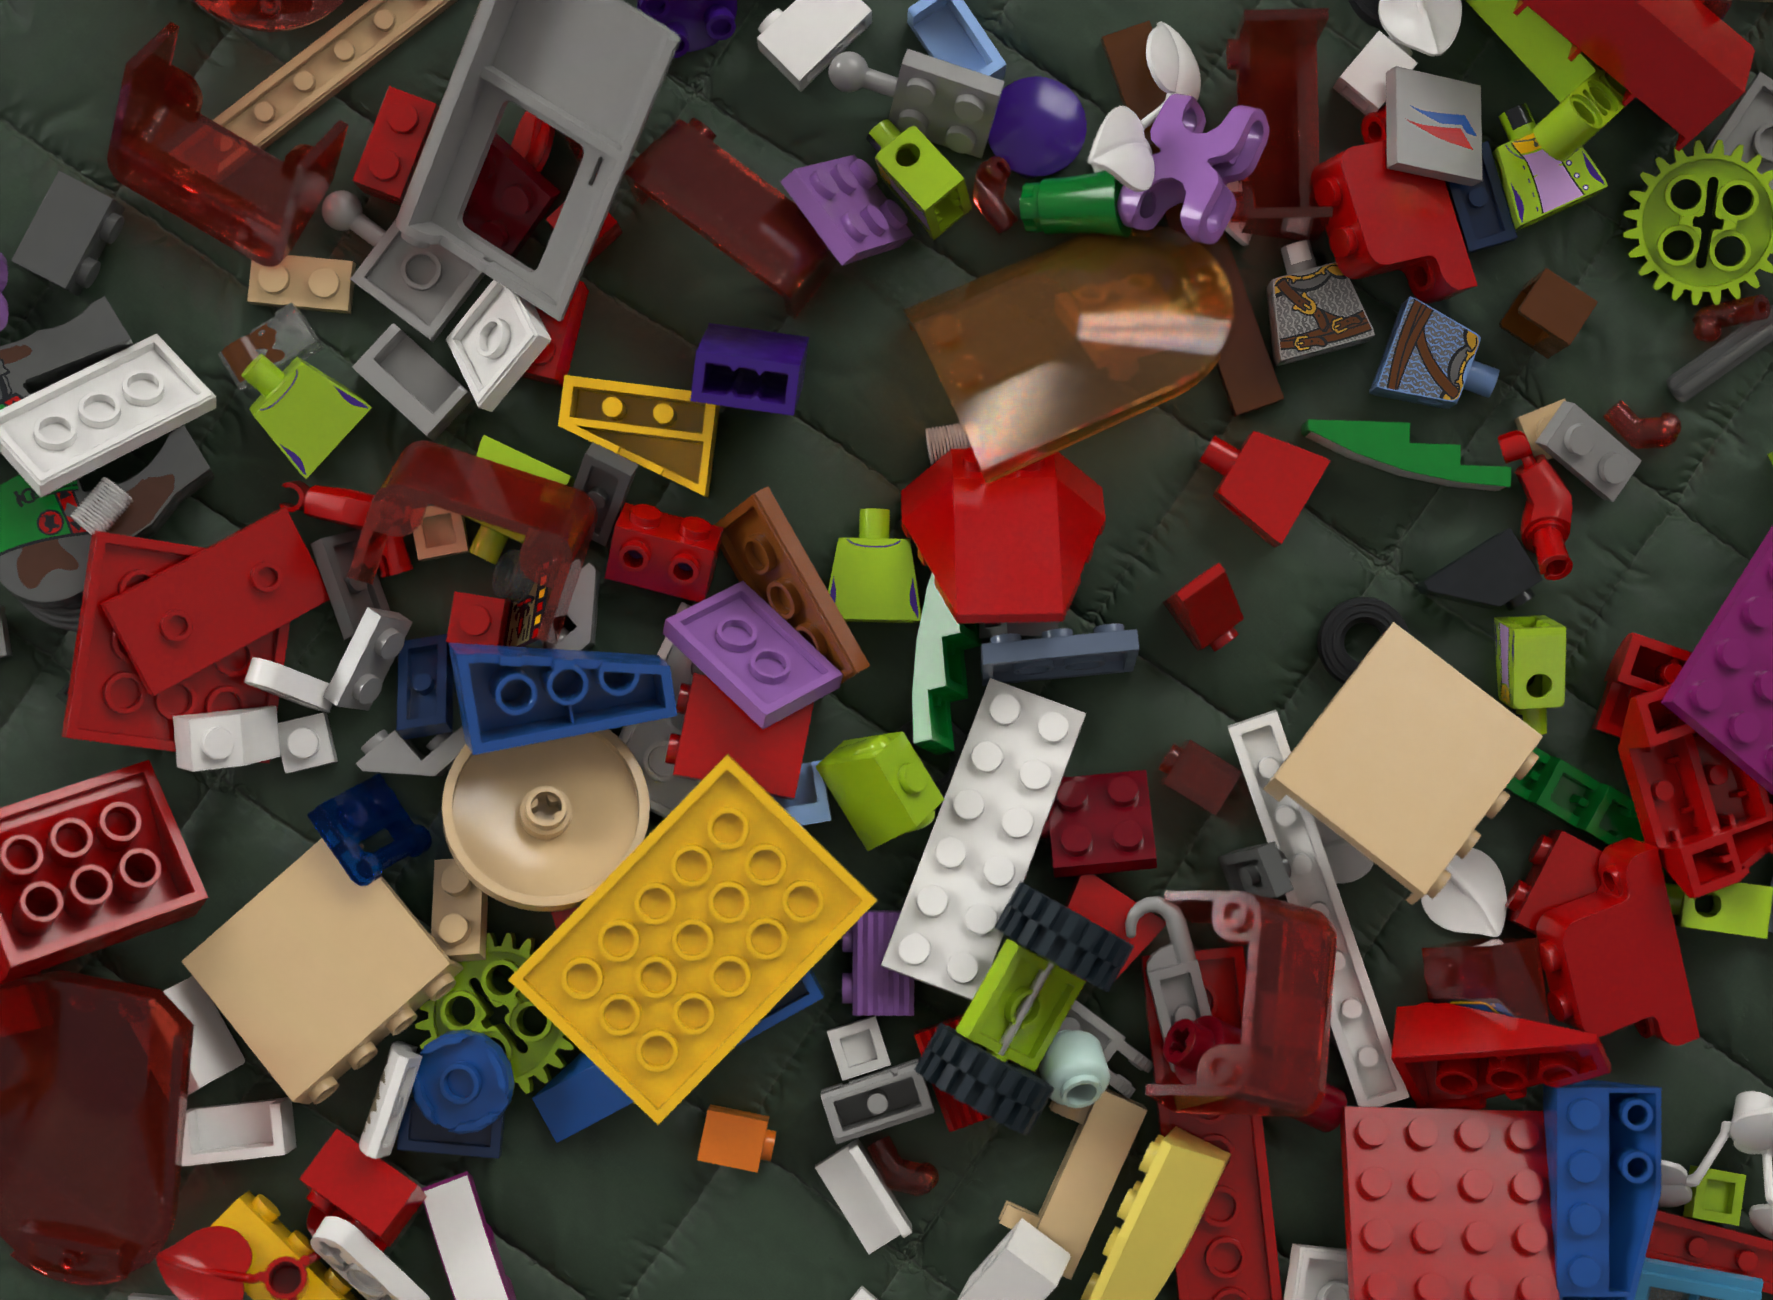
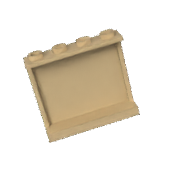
(1408, 762)
(320, 973)

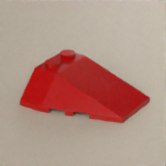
(1006, 544)
(1692, 799)

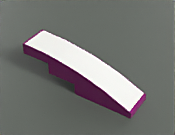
(466, 1241)

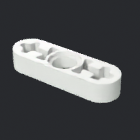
(362, 1262)

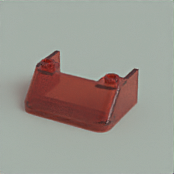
(1280, 76)
(206, 171)
(733, 210)
(550, 514)
(1285, 1009)

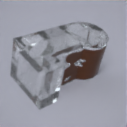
(278, 339)

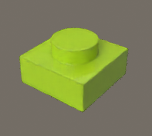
(1717, 1197)

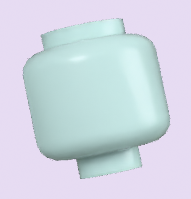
(1075, 1068)

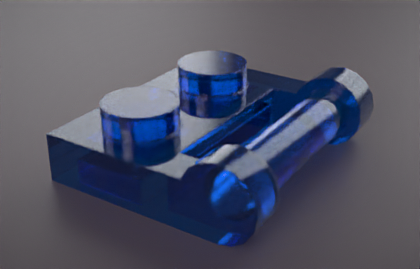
(360, 815)

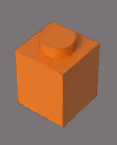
(736, 1138)

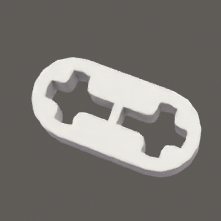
(288, 684)

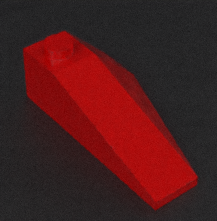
(1467, 1055)

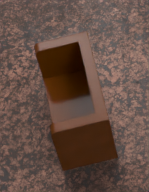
(1547, 313)

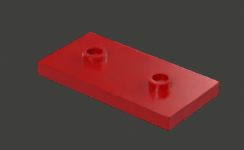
(216, 601)

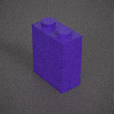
(750, 369)

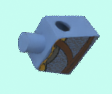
(1431, 359)

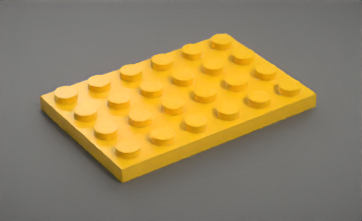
(693, 939)

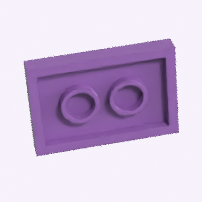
(848, 208)
(752, 654)

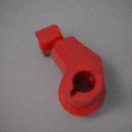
(1547, 507)
(348, 509)

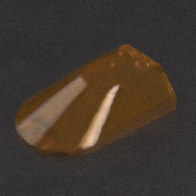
(1074, 341)

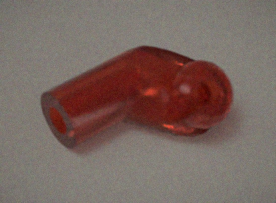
(989, 193)
(1729, 313)
(1643, 432)
(902, 1174)

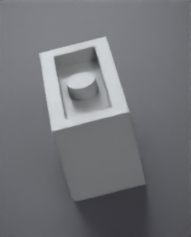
(413, 382)

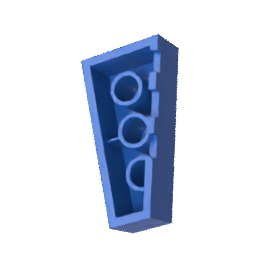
(550, 694)

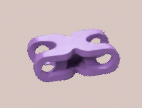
(1196, 168)

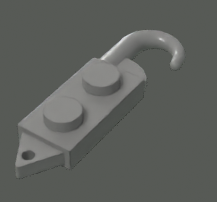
(1171, 969)

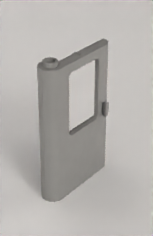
(579, 69)

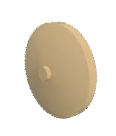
(545, 818)

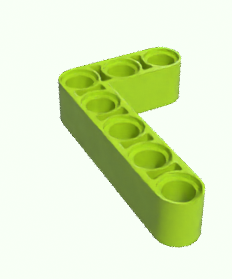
(1582, 87)

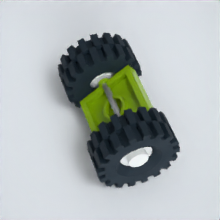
(1021, 1009)

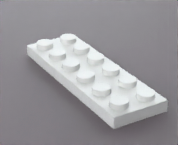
(983, 838)

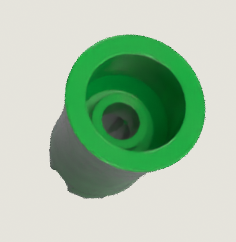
(1073, 205)

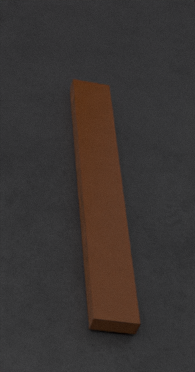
(1244, 357)

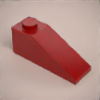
(1206, 609)

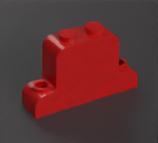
(1391, 219)
(1618, 952)

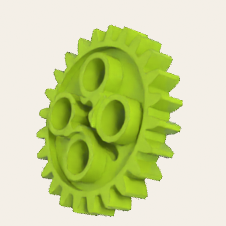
(1659, 217)
(542, 1047)

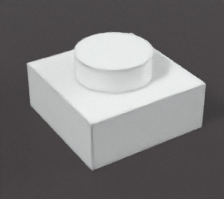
(306, 743)
(858, 1047)

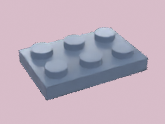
(1059, 654)

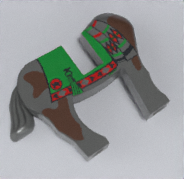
(40, 543)

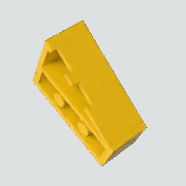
(645, 425)

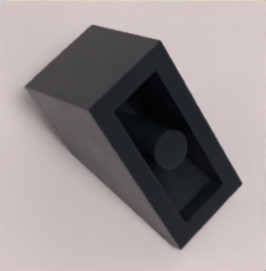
(1487, 575)

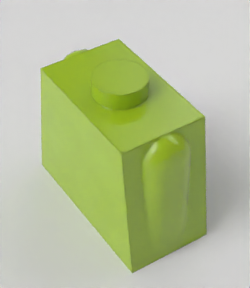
(881, 786)

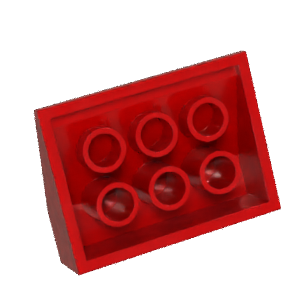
(90, 870)

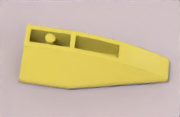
(1158, 1217)

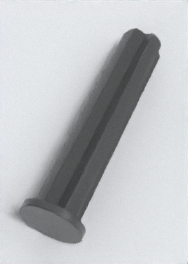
(1720, 358)

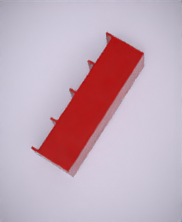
(1662, 51)

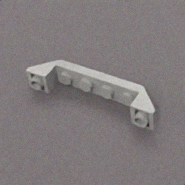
(394, 755)

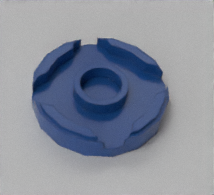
(463, 1081)

